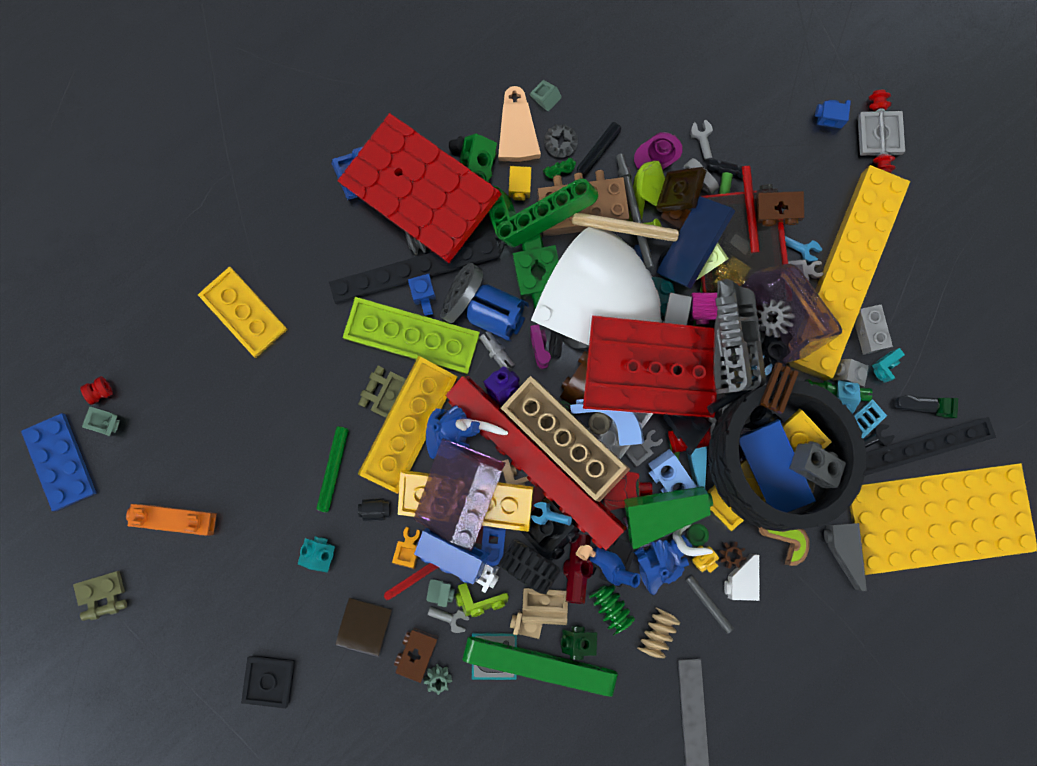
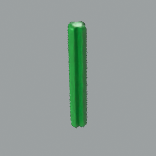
(332, 469)

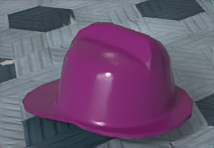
(661, 147)

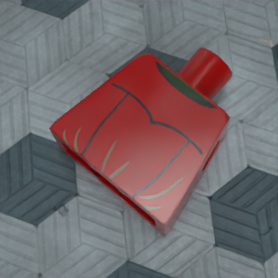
(626, 488)

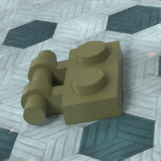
(386, 396)
(98, 588)

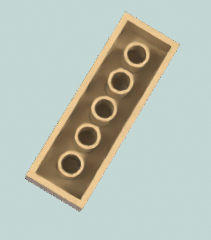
(565, 439)

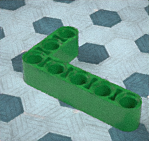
(533, 220)

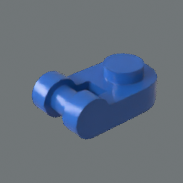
(494, 549)

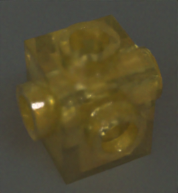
(733, 270)

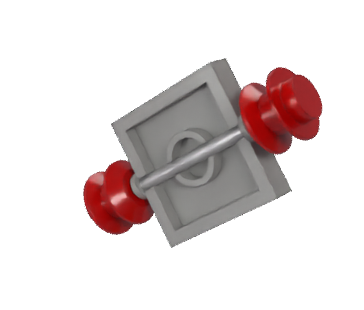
(881, 131)

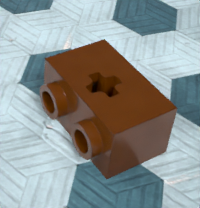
(791, 201)
(415, 668)

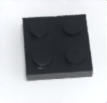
(267, 682)

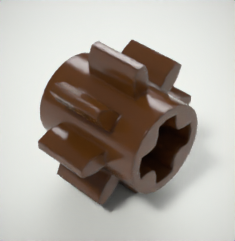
(738, 551)

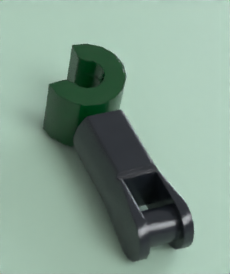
(942, 406)

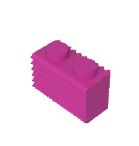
(703, 308)

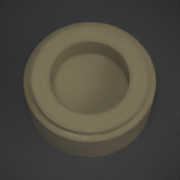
(599, 423)

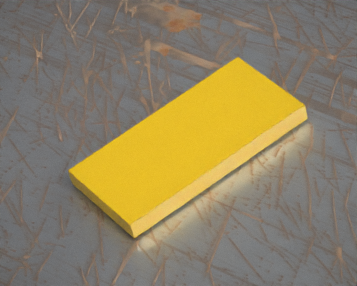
(242, 312)

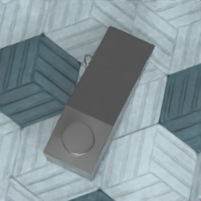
(846, 546)

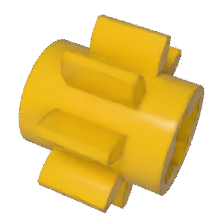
(706, 562)

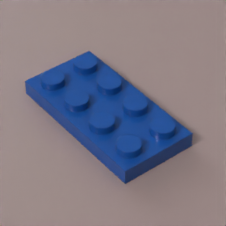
(58, 462)

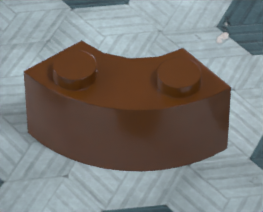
(575, 386)

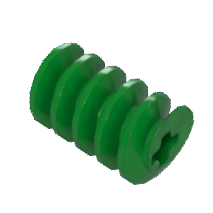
(612, 608)

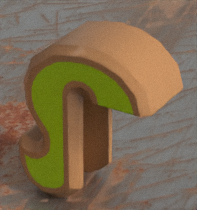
(798, 542)

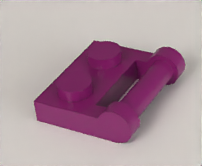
(539, 340)

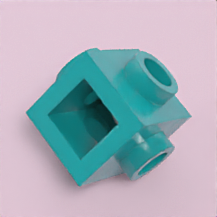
(316, 554)

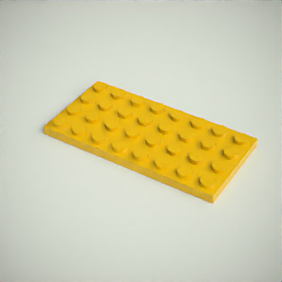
(944, 519)

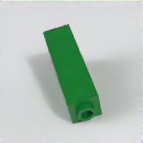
(664, 513)

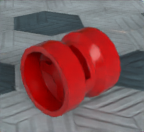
(98, 389)

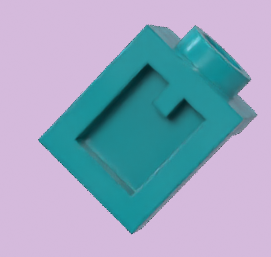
(887, 362)

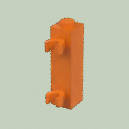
(171, 519)

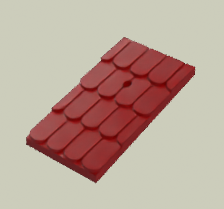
(419, 187)
(634, 365)

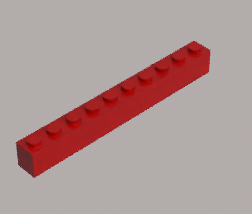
(541, 469)

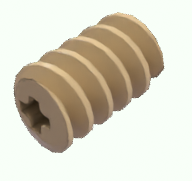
(659, 634)

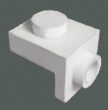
(488, 577)

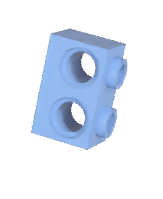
(674, 475)

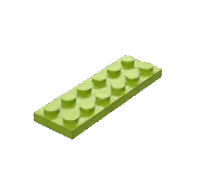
(411, 335)

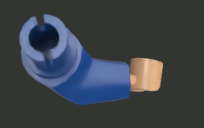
(610, 565)

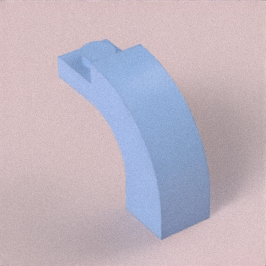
(627, 423)

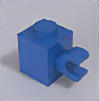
(422, 292)

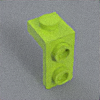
(464, 599)

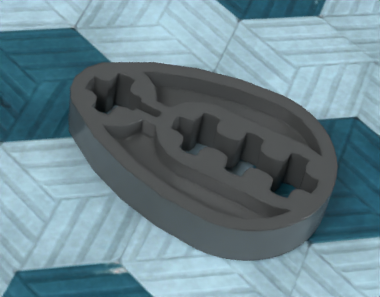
(461, 292)

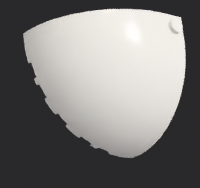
(596, 278)

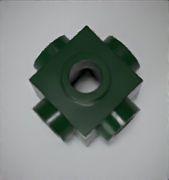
(579, 642)

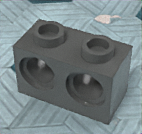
(818, 465)

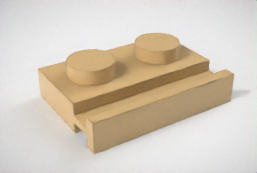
(544, 608)

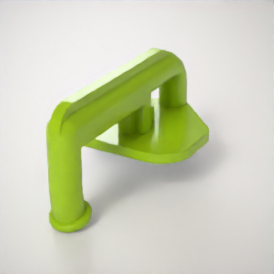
(648, 187)

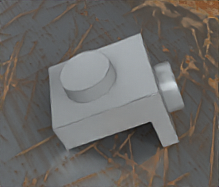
(851, 371)

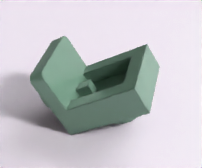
(100, 421)
(440, 592)

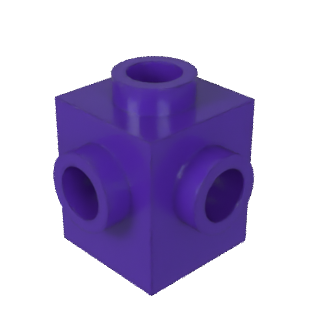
(502, 385)

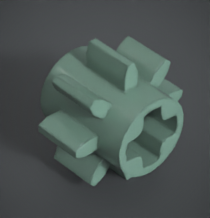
(437, 685)

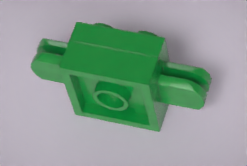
(534, 267)

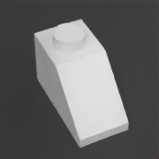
(744, 581)

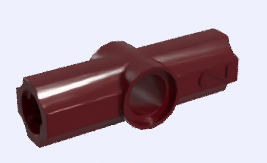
(577, 572)

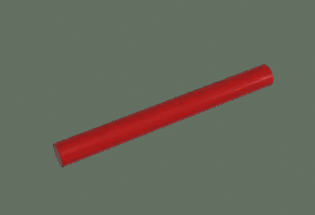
(750, 209)

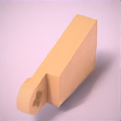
(517, 133)

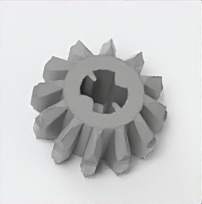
(782, 318)

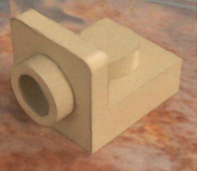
(509, 472)
(527, 629)

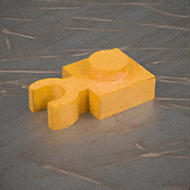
(405, 550)

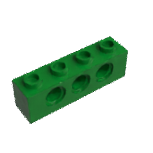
(479, 147)

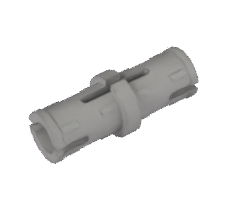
(496, 350)

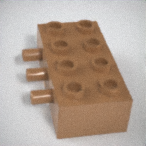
(610, 202)

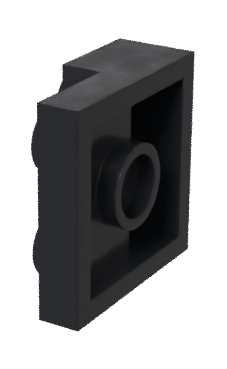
(552, 536)

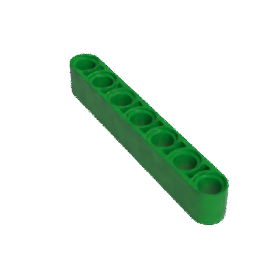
(540, 666)

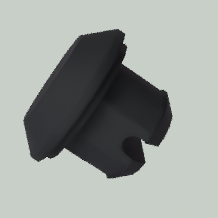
(456, 145)

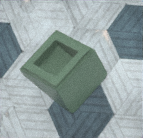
(546, 95)

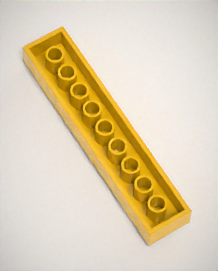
(854, 261)

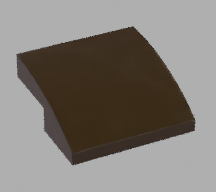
(363, 627)

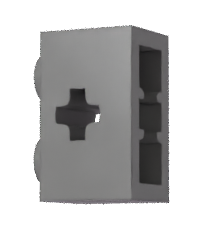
(872, 330)

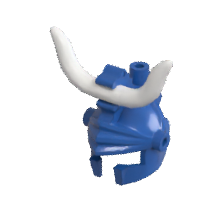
(455, 428)
(663, 560)

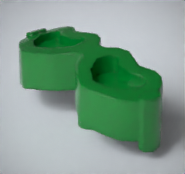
(565, 166)

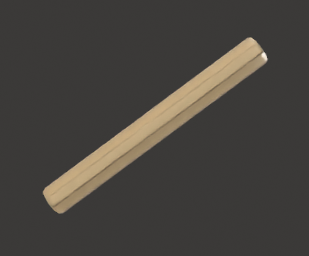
(625, 226)

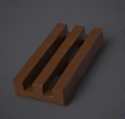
(787, 391)

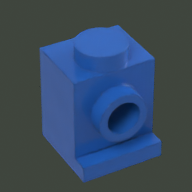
(833, 113)

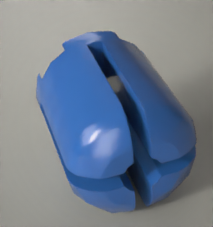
(496, 311)

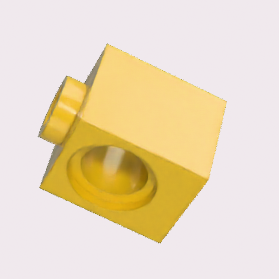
(519, 182)

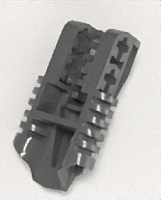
(734, 330)

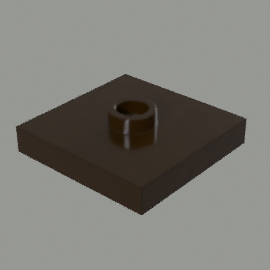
(681, 189)

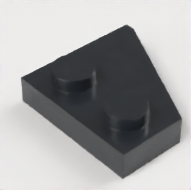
(689, 429)

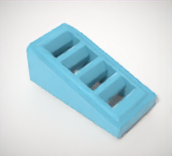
(875, 421)
(698, 465)

